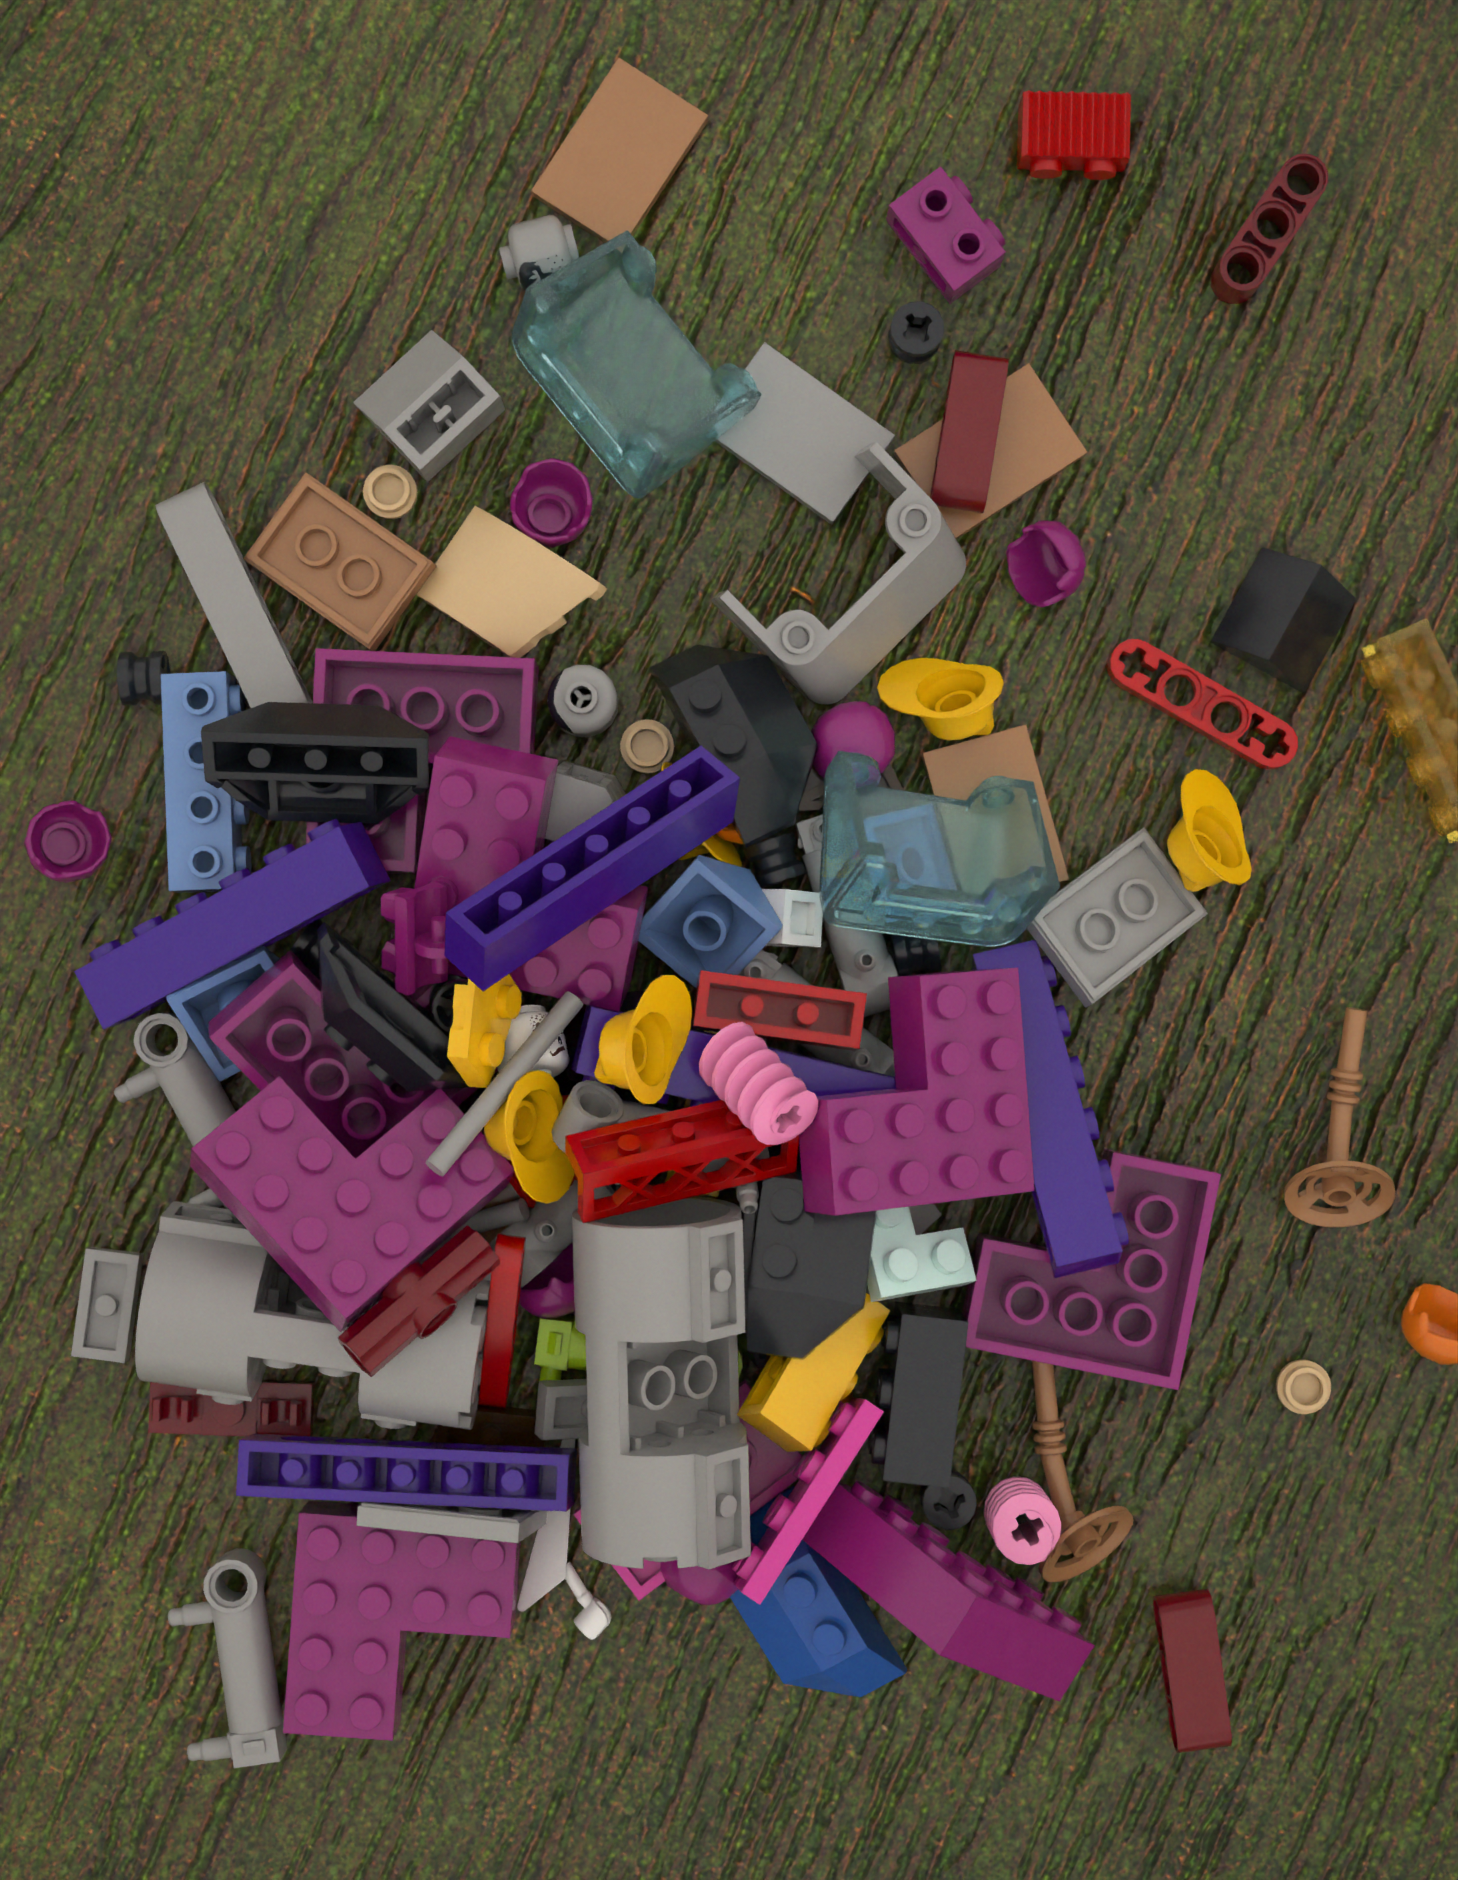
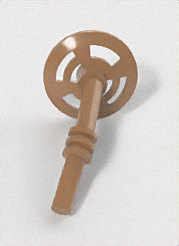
(1337, 1172)
(1079, 1532)

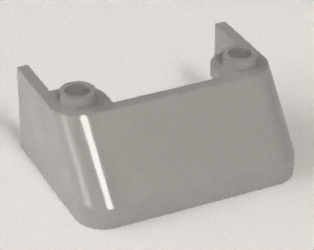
(833, 661)

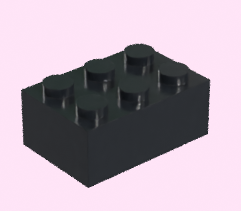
(919, 1394)

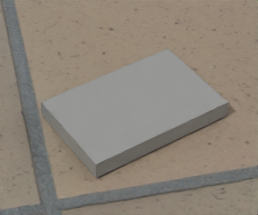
(803, 436)
(1115, 917)
(466, 1522)

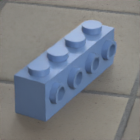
(200, 819)

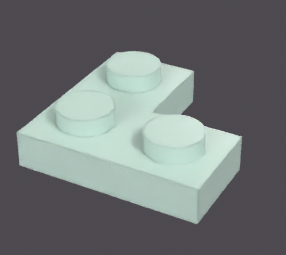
(915, 1263)

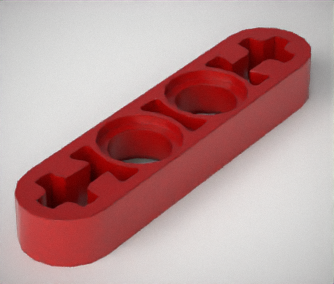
(1205, 697)
(502, 1321)

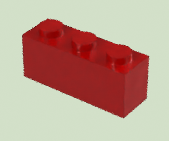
(780, 1010)

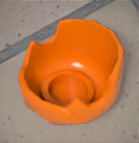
(1432, 1323)

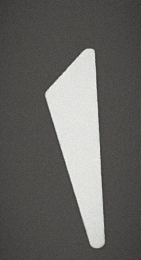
(548, 1555)

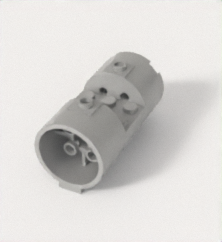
(225, 1310)
(663, 1429)

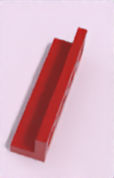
(663, 1142)

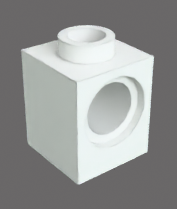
(800, 916)

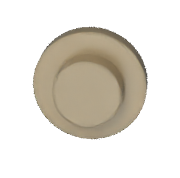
(390, 492)
(646, 746)
(1303, 1386)

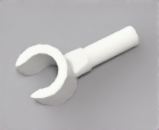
(595, 1614)

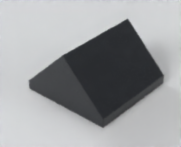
(1284, 617)

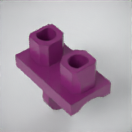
(419, 941)

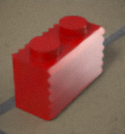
(1073, 133)

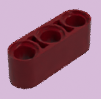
(1279, 206)
(969, 431)
(1192, 1670)

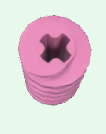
(757, 1085)
(1031, 1540)

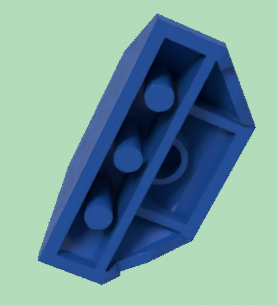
(818, 1625)

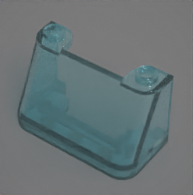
(626, 367)
(931, 861)

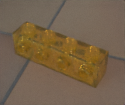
(1422, 712)

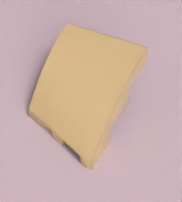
(505, 585)

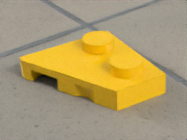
(481, 1028)

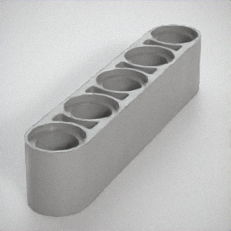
(231, 598)

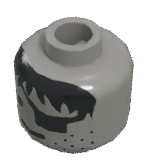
(538, 249)
(592, 718)

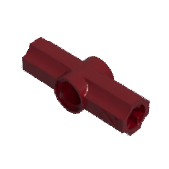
(419, 1300)

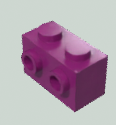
(947, 234)

